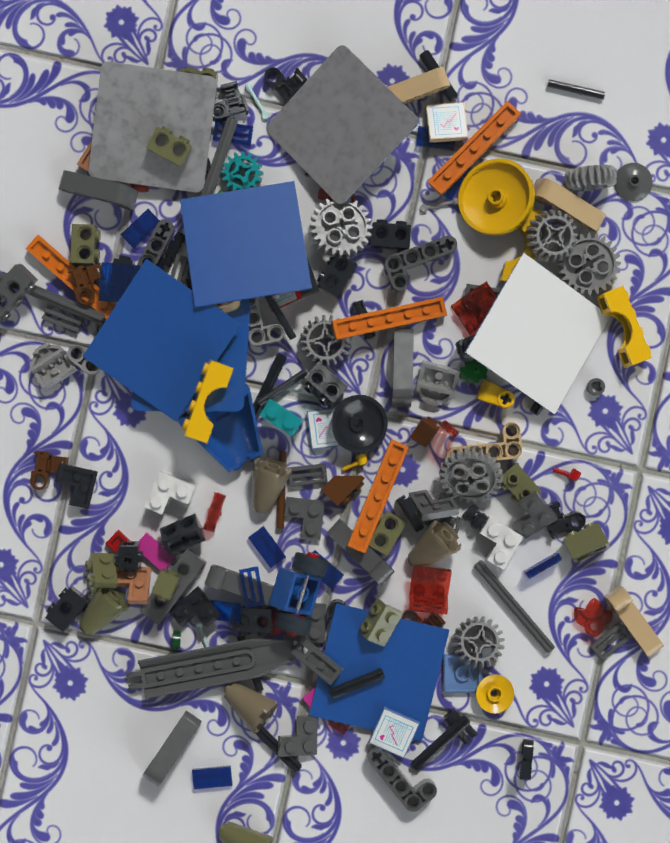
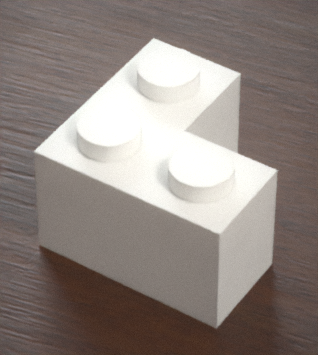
(167, 487)
(504, 540)

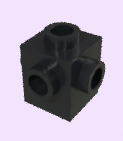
(129, 555)

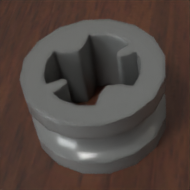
(601, 385)

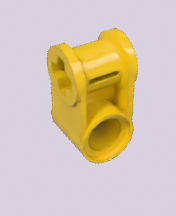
(491, 394)

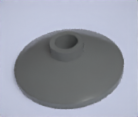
(626, 188)

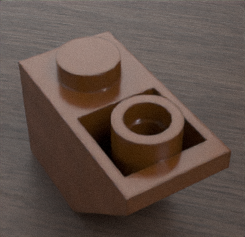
(424, 431)
(341, 486)

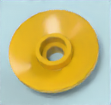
(501, 700)

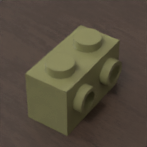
(518, 483)
(586, 542)

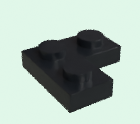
(82, 482)
(194, 605)

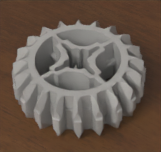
(590, 178)
(556, 241)
(308, 342)
(479, 634)

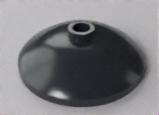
(370, 428)

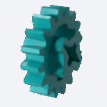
(250, 169)

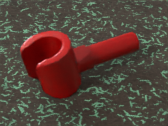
(573, 475)

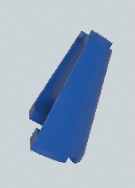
(233, 437)

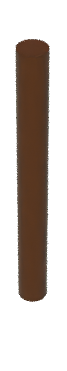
(281, 498)

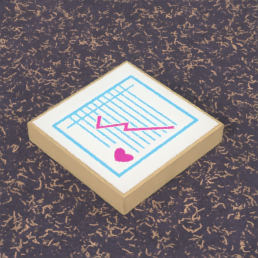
(446, 122)

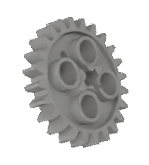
(345, 243)
(598, 278)
(471, 475)

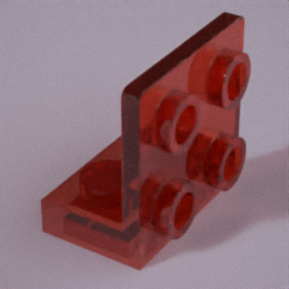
(474, 307)
(429, 589)

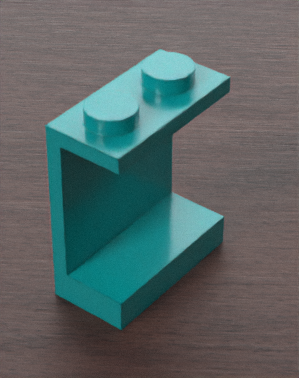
(281, 417)

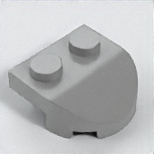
(51, 365)
(436, 383)

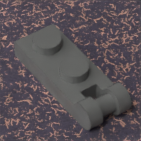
(316, 660)

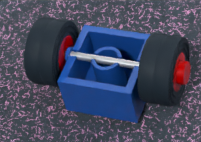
(297, 592)

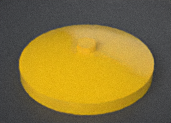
(496, 197)

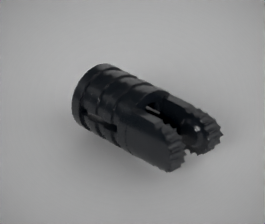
(451, 717)

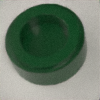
(176, 639)

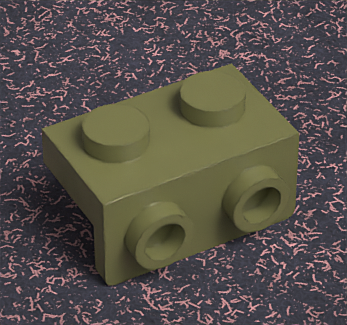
(101, 571)
(380, 622)

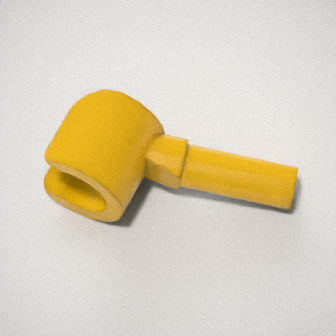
(361, 460)

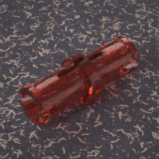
(214, 512)

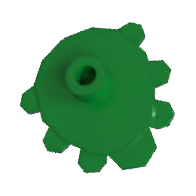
(473, 371)

